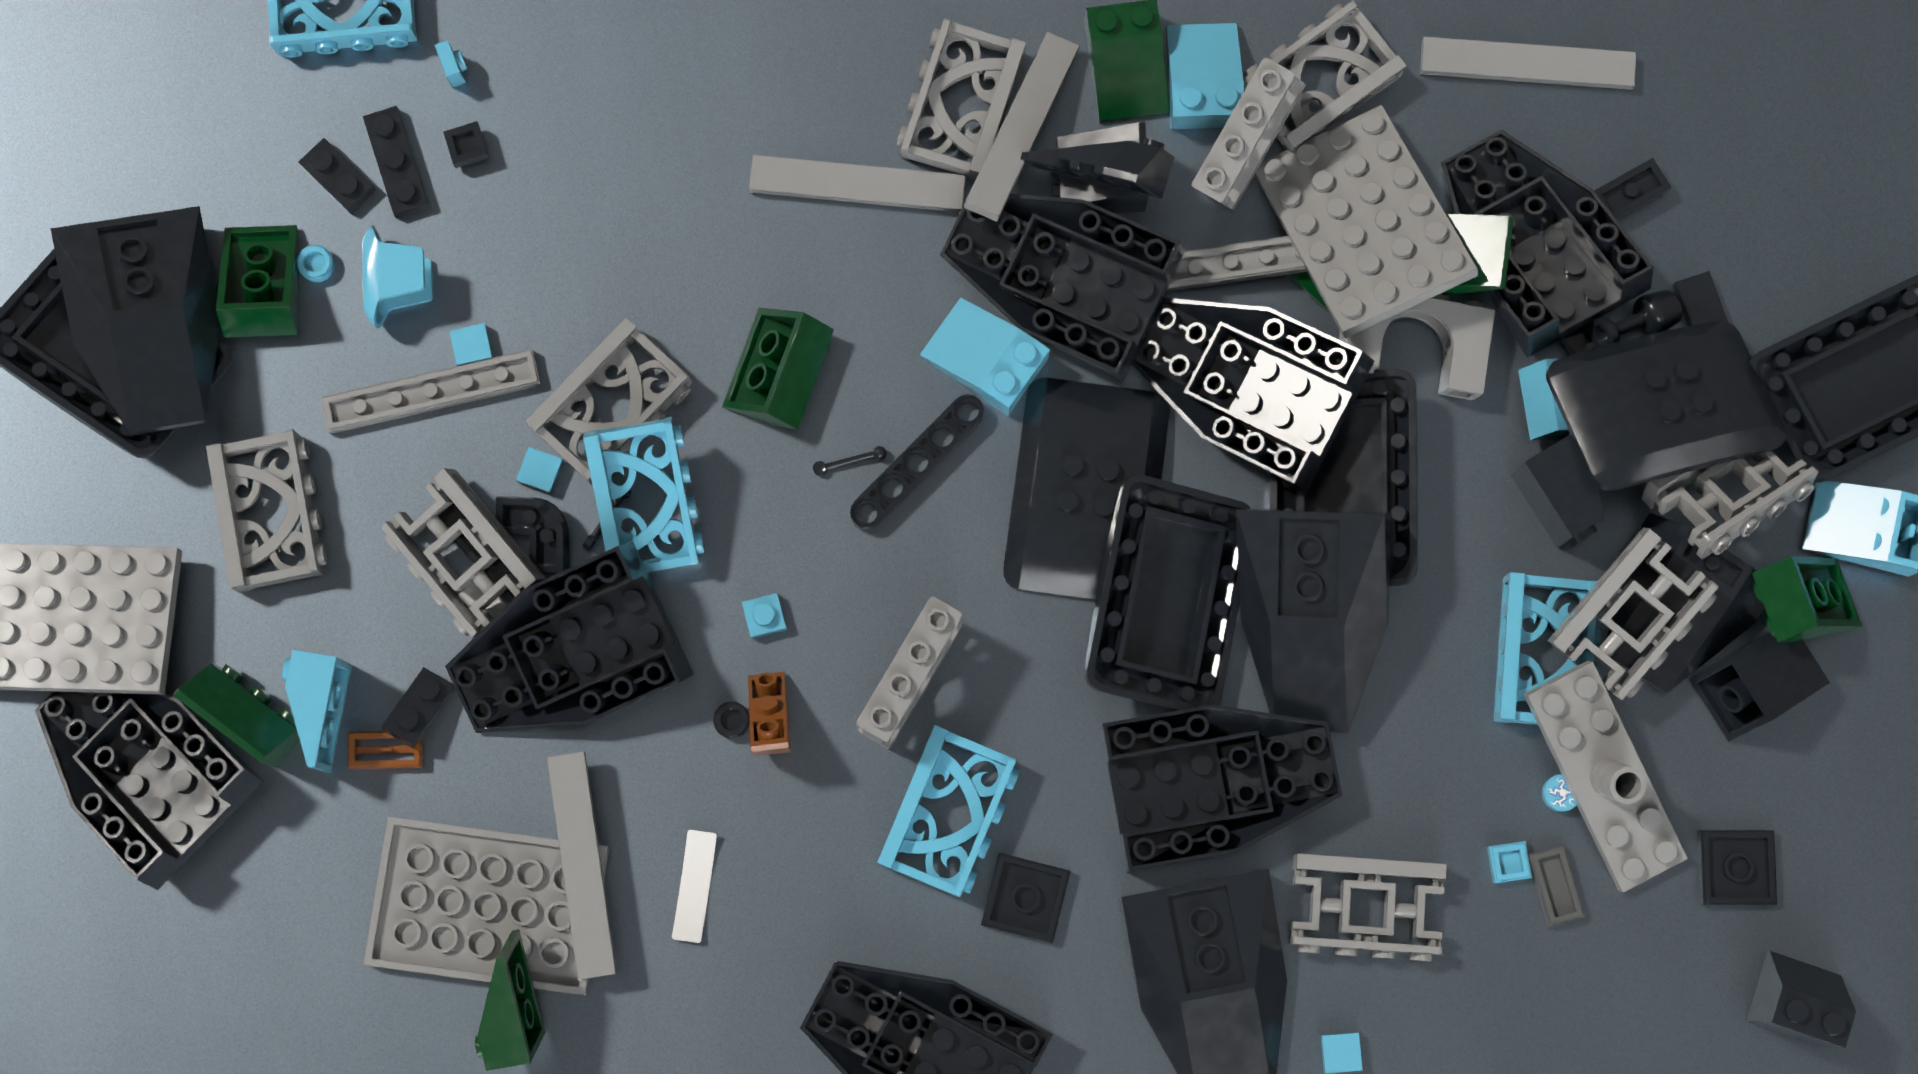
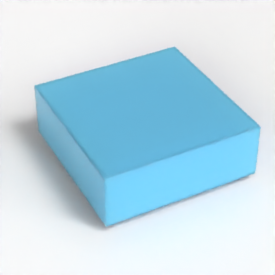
(471, 344)
(539, 470)
(1509, 862)
(1341, 1052)

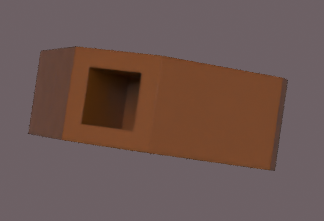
(769, 714)

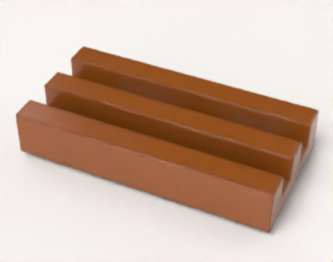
(381, 764)

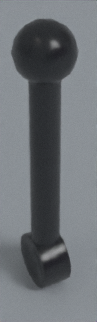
(821, 468)
(591, 539)

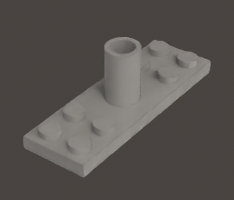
(1605, 776)

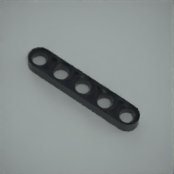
(925, 445)

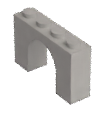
(1465, 340)

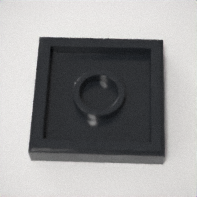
(1737, 867)
(1025, 898)

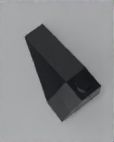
(1120, 164)

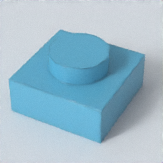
(452, 63)
(764, 615)

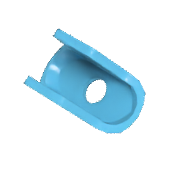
(393, 277)

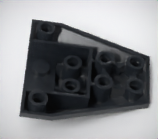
(1712, 630)

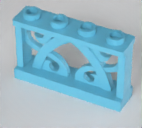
(337, 35)
(605, 462)
(1516, 608)
(935, 762)

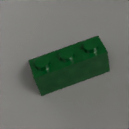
(778, 367)
(241, 713)

